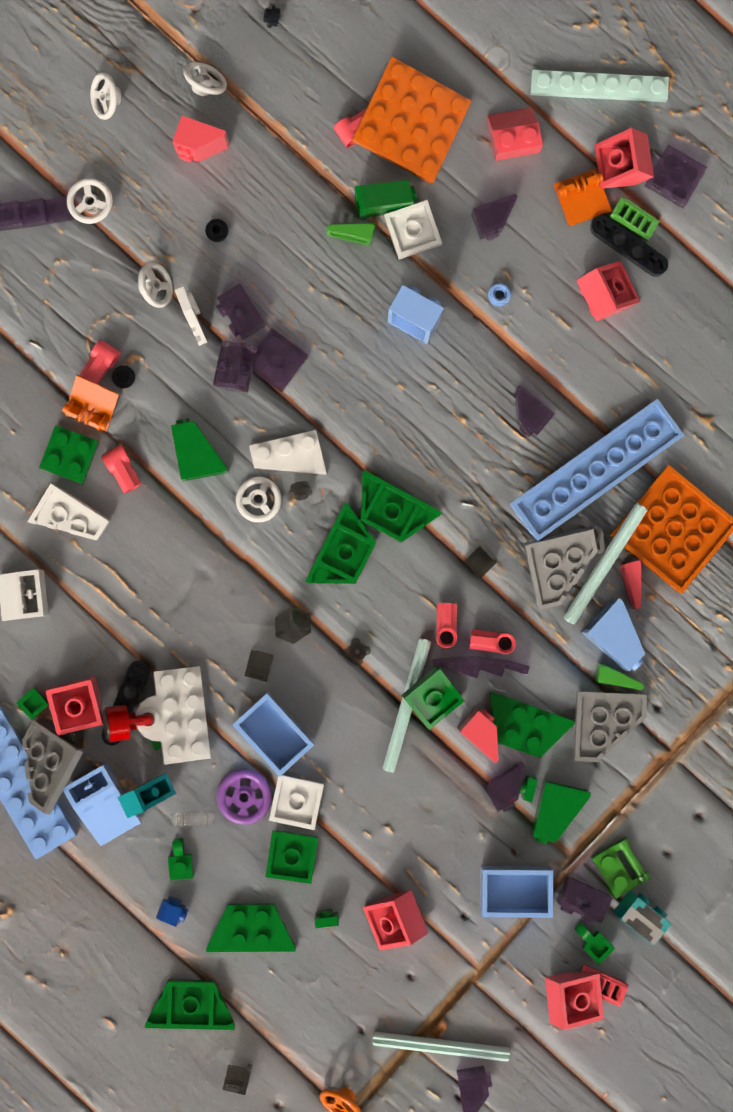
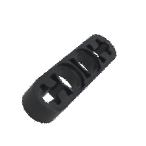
(631, 242)
(121, 699)

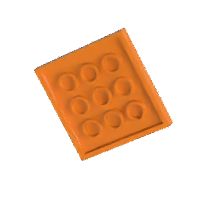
(411, 120)
(678, 530)

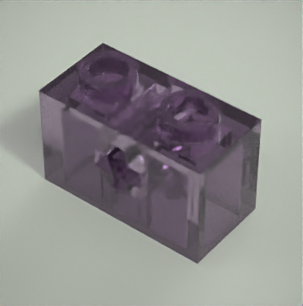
(235, 299)
(234, 366)
(597, 900)

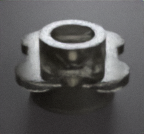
(300, 490)
(356, 645)

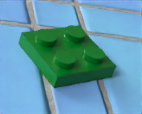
(69, 454)
(433, 697)
(291, 856)

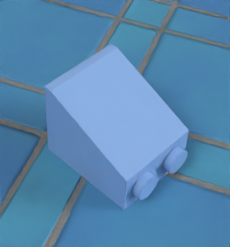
(616, 636)

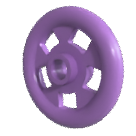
(262, 804)

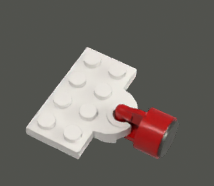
(170, 716)

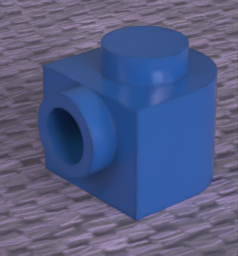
(172, 911)

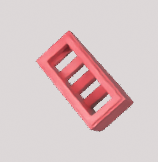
(632, 580)
(621, 991)

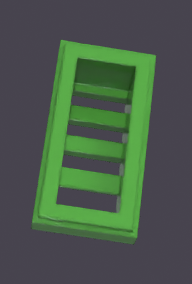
(622, 221)
(358, 233)
(613, 677)

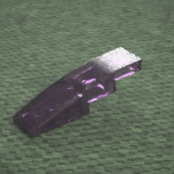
(33, 213)
(473, 664)

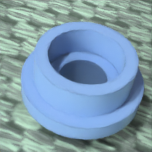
(502, 288)

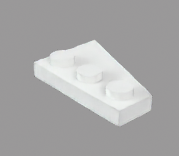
(191, 311)
(292, 453)
(69, 514)

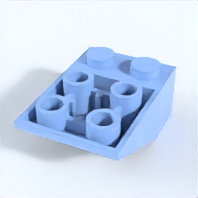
(97, 804)

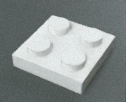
(412, 229)
(296, 802)

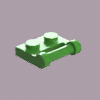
(614, 871)

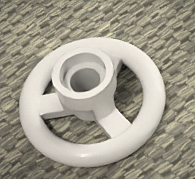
(203, 83)
(109, 96)
(93, 208)
(150, 286)
(241, 501)

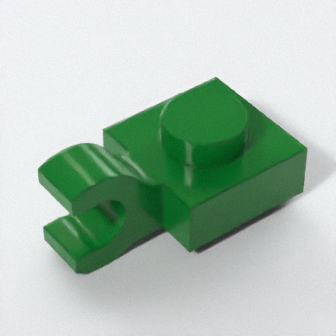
(180, 864)
(596, 945)

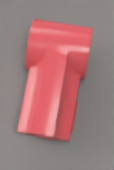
(346, 128)
(102, 358)
(119, 464)
(446, 623)
(489, 640)

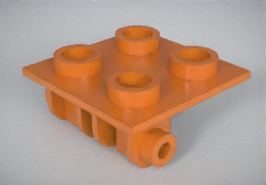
(582, 197)
(91, 403)

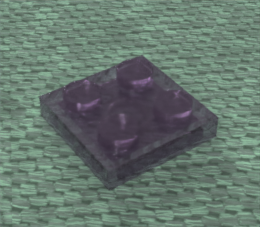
(676, 176)
(278, 360)

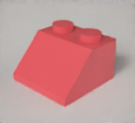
(514, 133)
(198, 140)
(624, 159)
(608, 290)
(75, 705)
(481, 732)
(396, 920)
(574, 999)

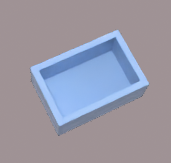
(415, 313)
(274, 734)
(516, 891)

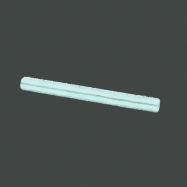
(605, 563)
(405, 710)
(441, 1046)

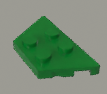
(392, 509)
(343, 551)
(526, 726)
(251, 929)
(191, 1006)

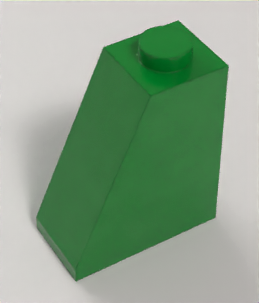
(383, 198)
(194, 452)
(556, 810)

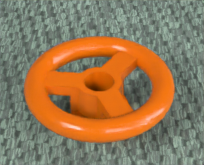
(343, 1100)

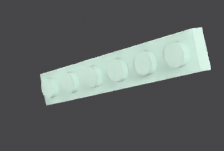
(599, 86)

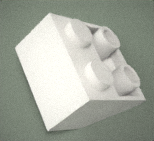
(23, 595)

